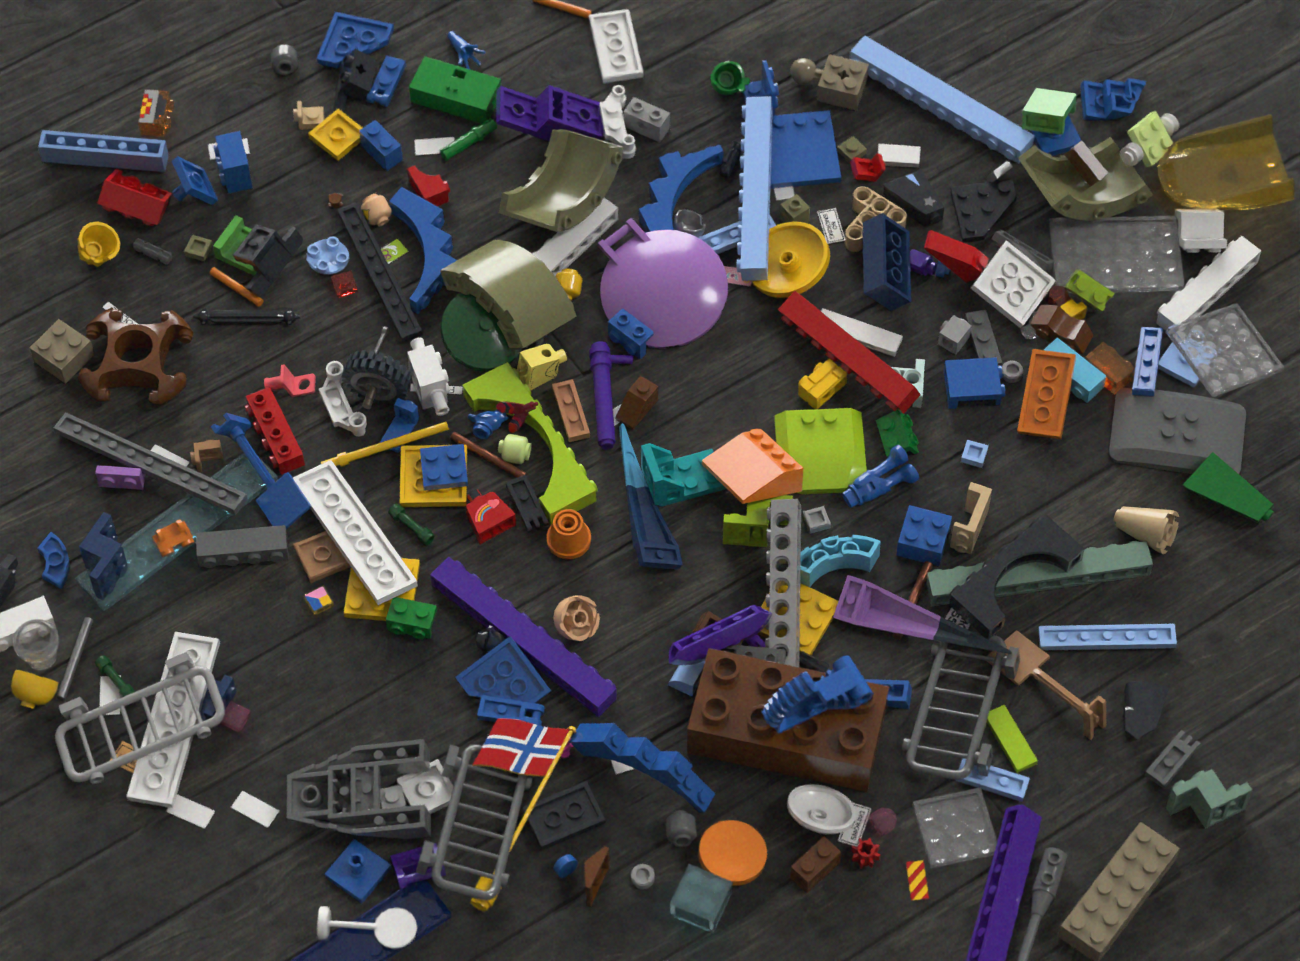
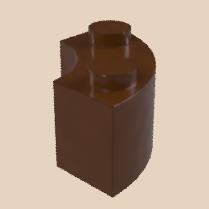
(1053, 323)

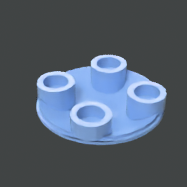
(327, 256)

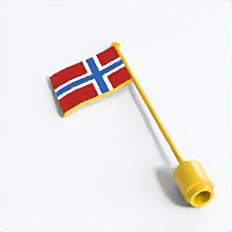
(524, 751)

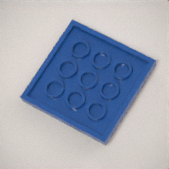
(803, 150)

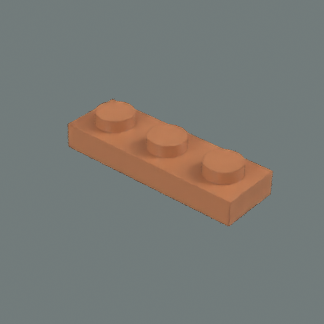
(571, 410)

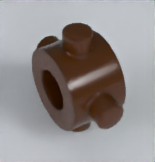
(335, 200)

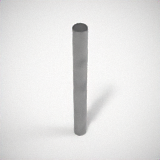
(75, 657)

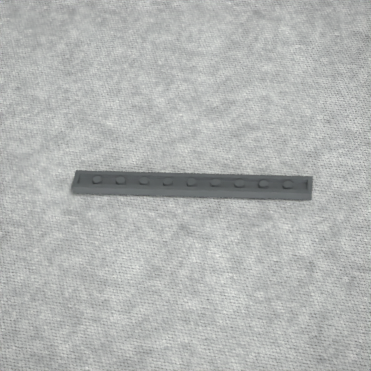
(150, 463)

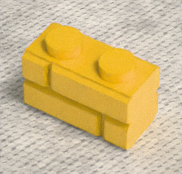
(822, 383)

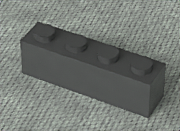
(242, 546)

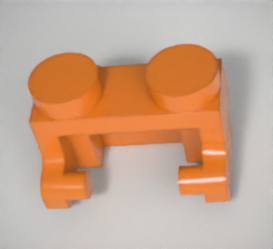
(171, 537)

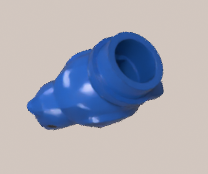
(486, 423)

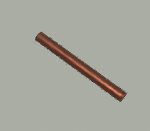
(487, 455)
(916, 591)

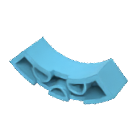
(838, 553)

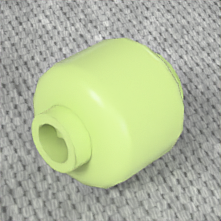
(514, 449)

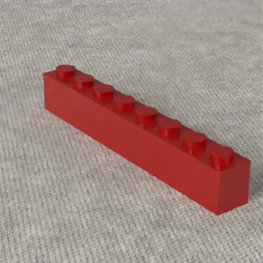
(849, 352)

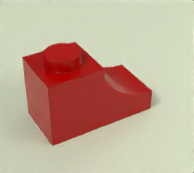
(428, 187)

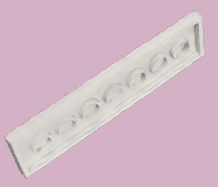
(355, 533)
(160, 773)

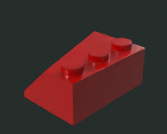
(134, 199)

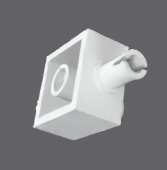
(428, 376)

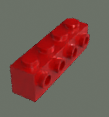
(274, 430)

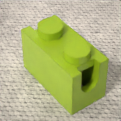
(1089, 290)

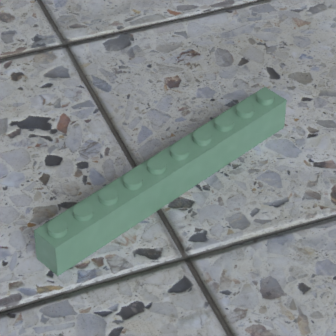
(1097, 566)

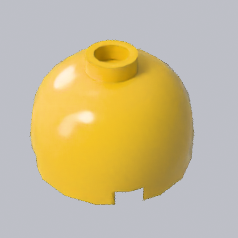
(33, 689)

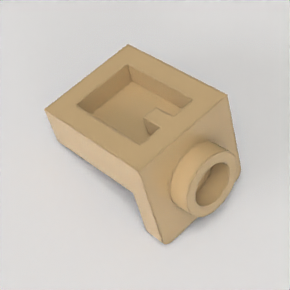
(308, 117)

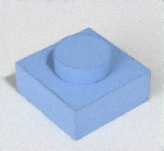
(974, 453)

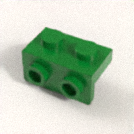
(897, 430)
(411, 618)

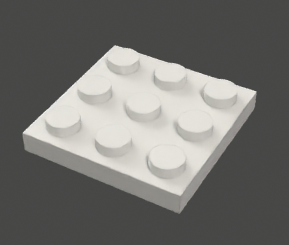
(1013, 284)

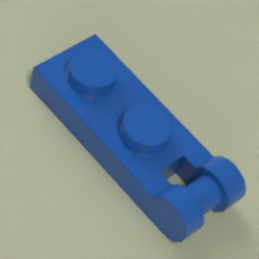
(386, 81)
(494, 708)

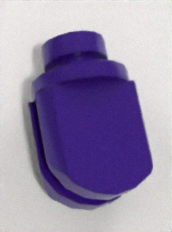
(922, 263)

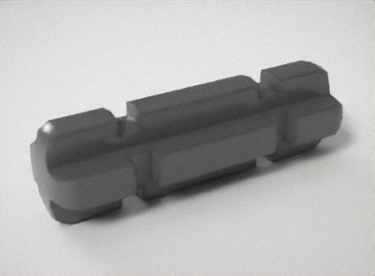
(152, 251)

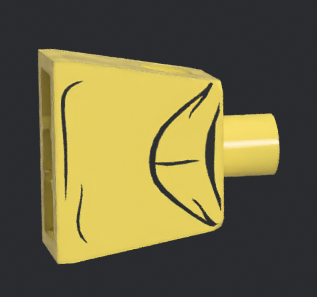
(539, 365)

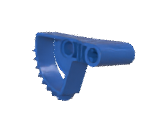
(804, 698)

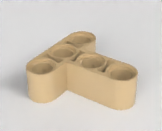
(867, 209)

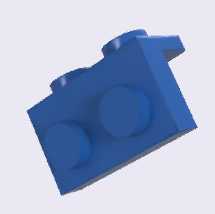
(629, 333)

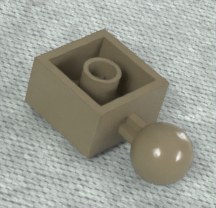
(839, 82)

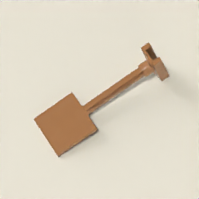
(1030, 660)

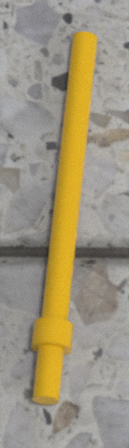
(343, 459)

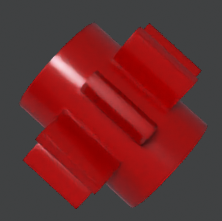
(866, 847)

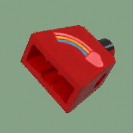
(488, 515)

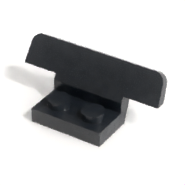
(267, 254)

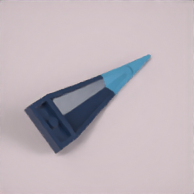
(649, 530)

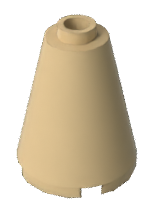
(1148, 525)

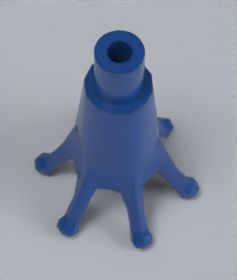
(464, 49)

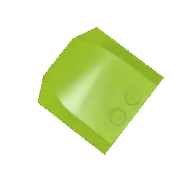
(825, 445)

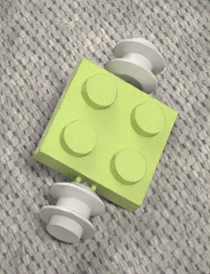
(1149, 139)

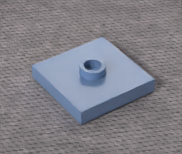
(1176, 366)

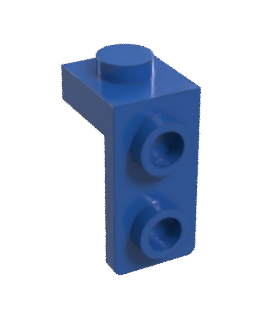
(404, 422)

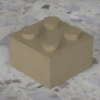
(62, 351)

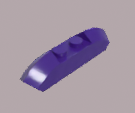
(719, 635)

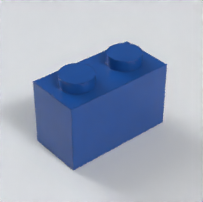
(380, 145)

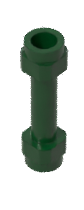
(424, 535)
(105, 666)

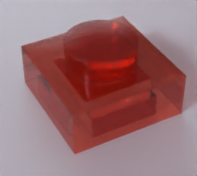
(344, 284)

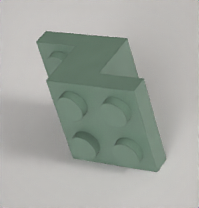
(1208, 798)

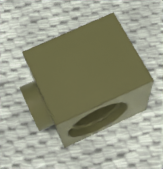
(794, 210)

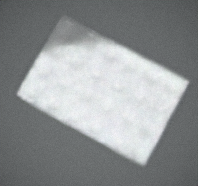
(1119, 252)

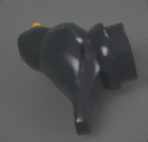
(489, 639)

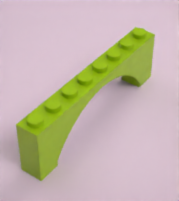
(568, 484)

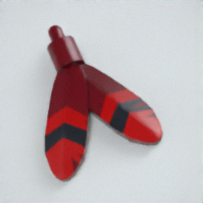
(520, 410)

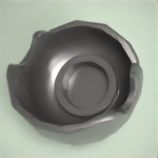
(689, 222)

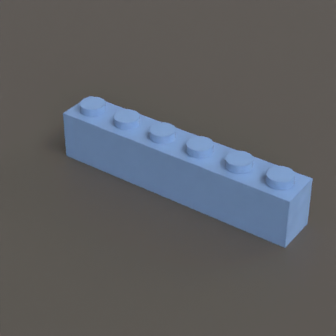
(103, 151)

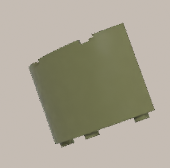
(568, 183)
(1073, 196)
(514, 288)

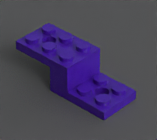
(549, 111)

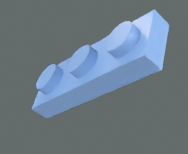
(997, 781)

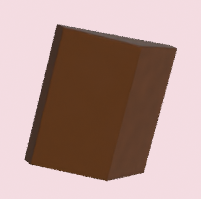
(595, 872)

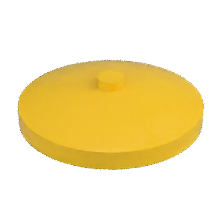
(795, 259)

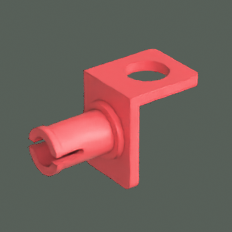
(291, 383)

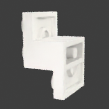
(1201, 229)

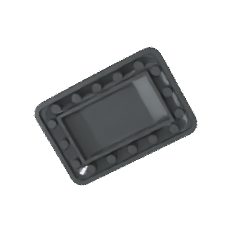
(1175, 430)

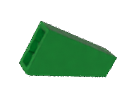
(1225, 487)

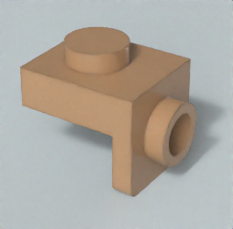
(206, 451)

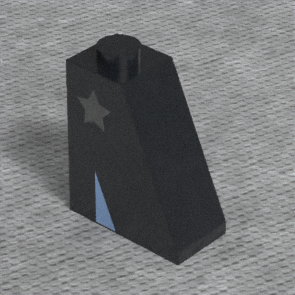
(915, 197)

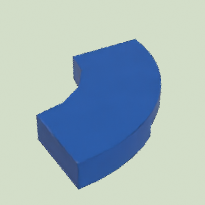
(56, 560)

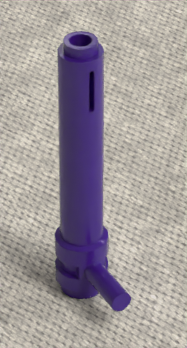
(600, 365)

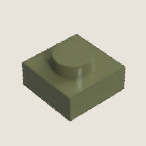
(851, 148)
(198, 248)

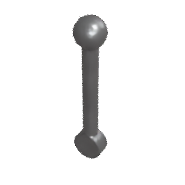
(384, 332)

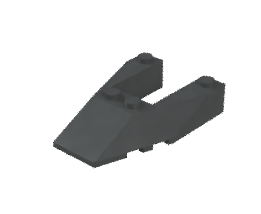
(346, 791)

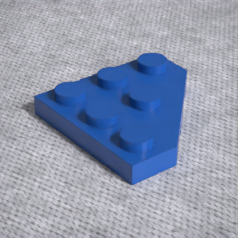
(352, 33)
(505, 675)

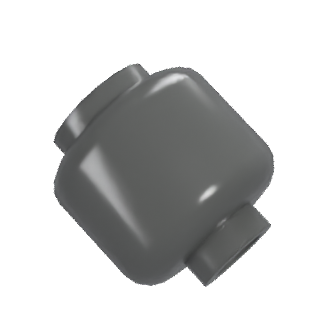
(284, 59)
(680, 828)

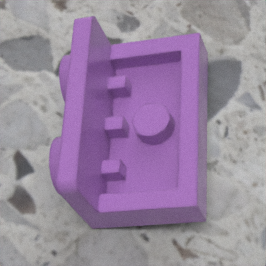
(120, 477)

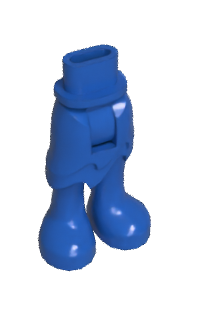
(870, 486)

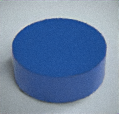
(565, 865)

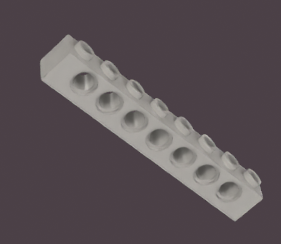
(779, 511)

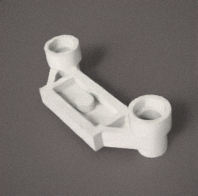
(613, 121)
(337, 403)

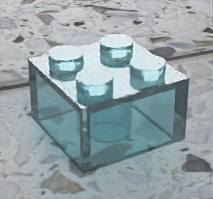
(701, 898)

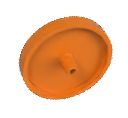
(733, 851)

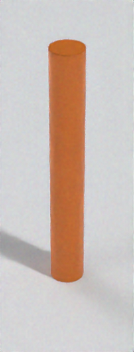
(565, 7)
(236, 286)

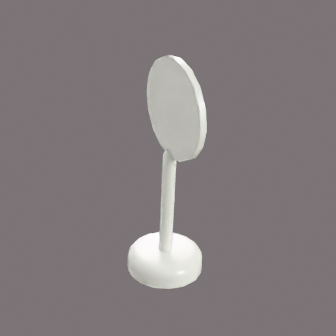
(392, 928)

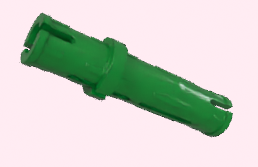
(463, 142)

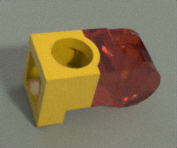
(1059, 296)

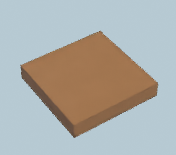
(320, 556)

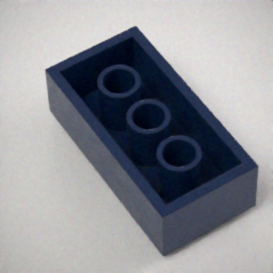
(886, 262)

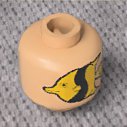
(376, 210)

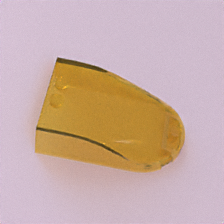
(1227, 168)

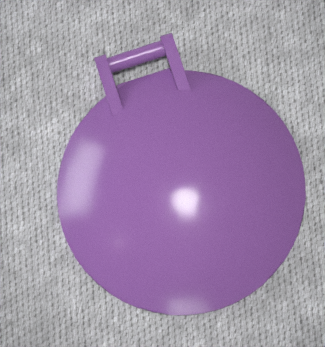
(664, 282)

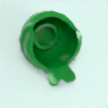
(728, 78)

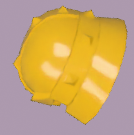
(97, 243)

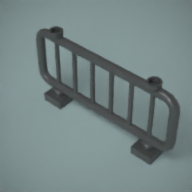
(983, 758)
(436, 860)

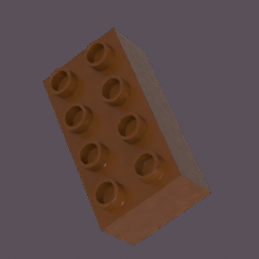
(730, 726)

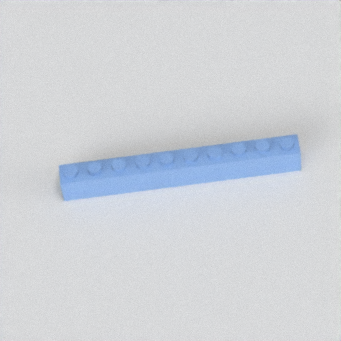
(943, 100)
(756, 189)

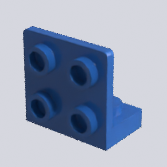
(764, 87)

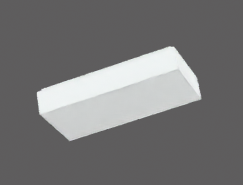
(900, 155)

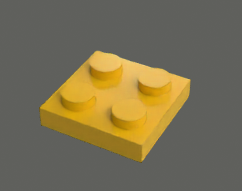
(336, 134)

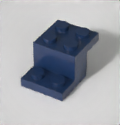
(103, 556)

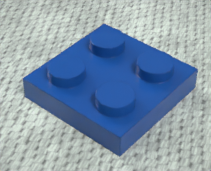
(443, 467)

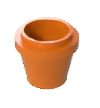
(568, 535)

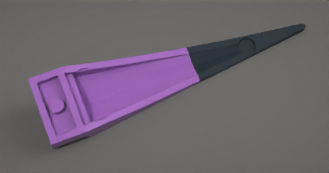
(879, 609)

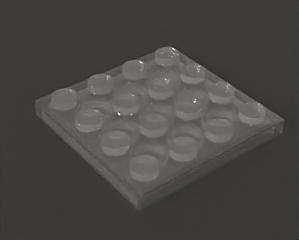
(1224, 349)

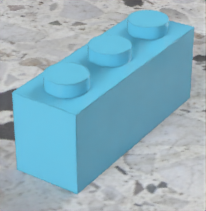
(1086, 378)

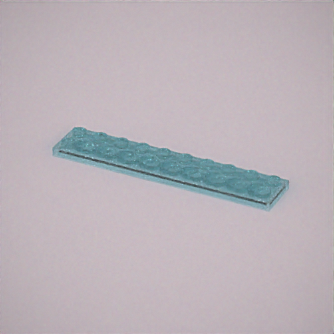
(198, 515)

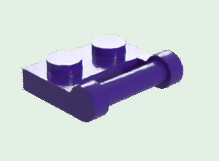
(407, 862)

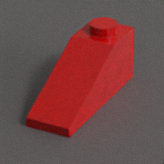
(959, 257)

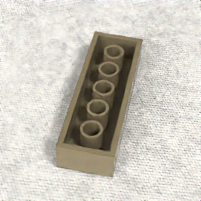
(1118, 892)

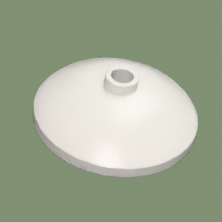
(821, 809)

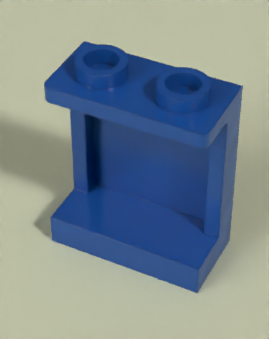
(973, 380)

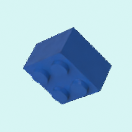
(232, 162)
(924, 535)

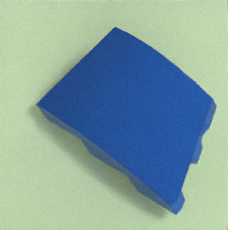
(1109, 99)

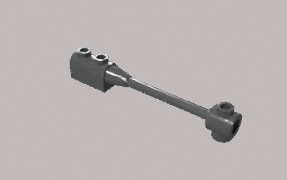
(1043, 893)

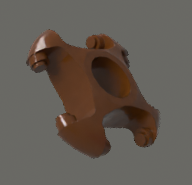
(145, 373)

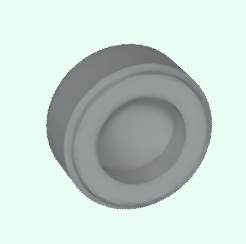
(1012, 371)
(642, 876)

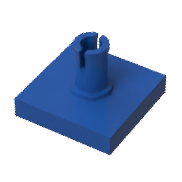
(1056, 143)
(194, 182)
(358, 871)

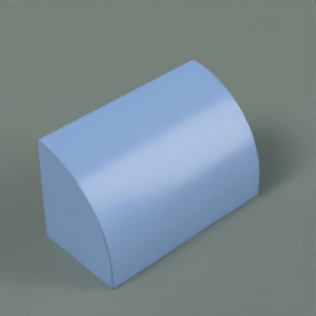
(687, 678)

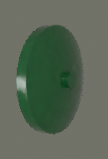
(474, 336)

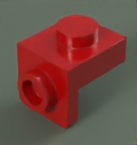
(868, 169)

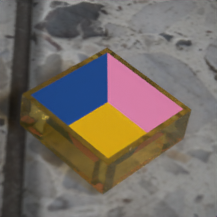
(318, 600)

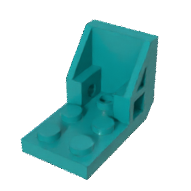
(677, 478)

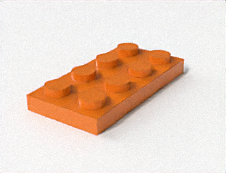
(1046, 394)

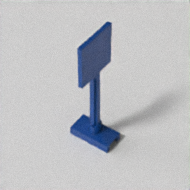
(283, 499)

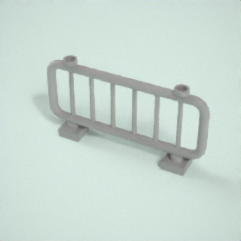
(77, 713)

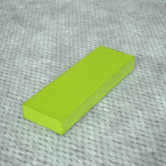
(1011, 739)

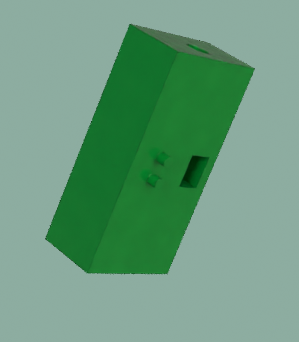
(454, 90)

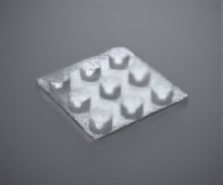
(955, 827)

